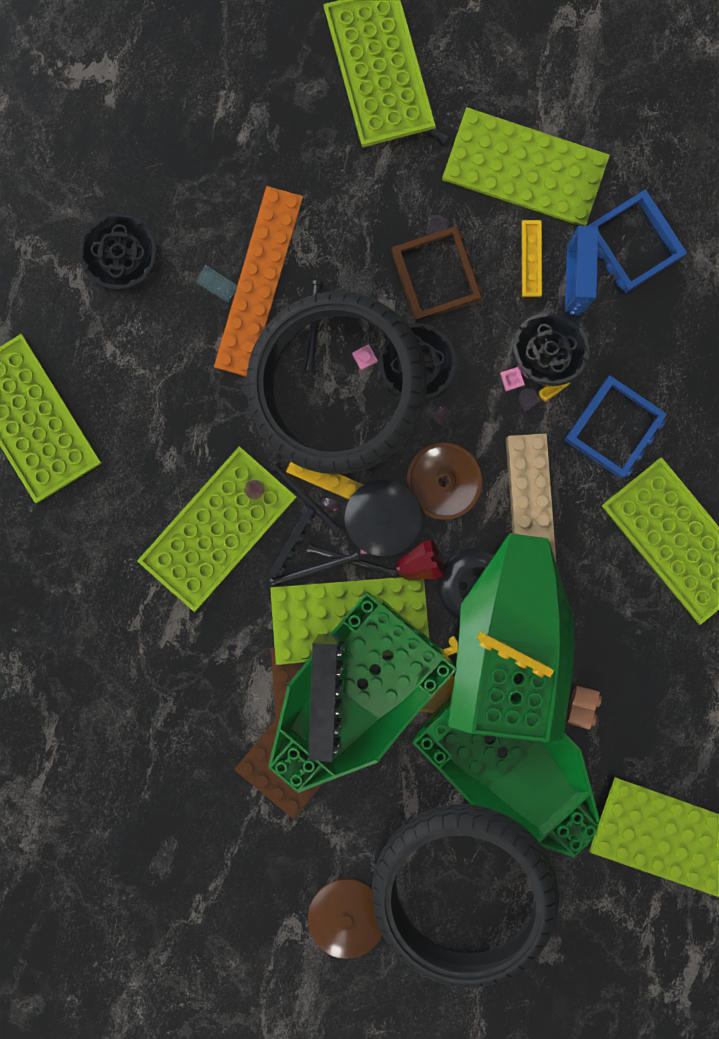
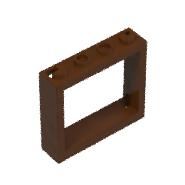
(470, 272)

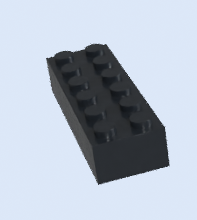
(325, 697)

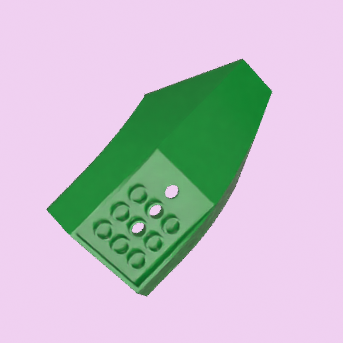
(526, 608)
(369, 715)
(534, 784)

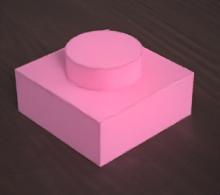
(364, 357)
(512, 379)

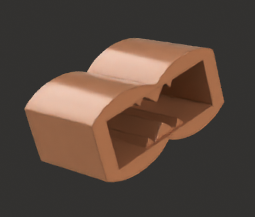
(583, 707)

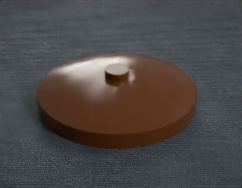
(445, 480)
(344, 919)

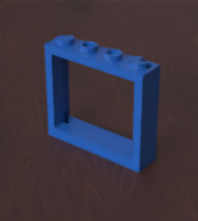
(661, 227)
(581, 270)
(638, 452)

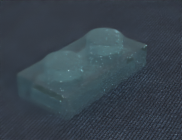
(216, 283)

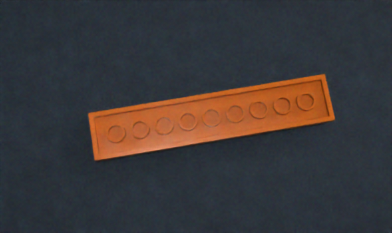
(258, 279)

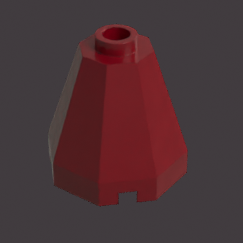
(421, 562)

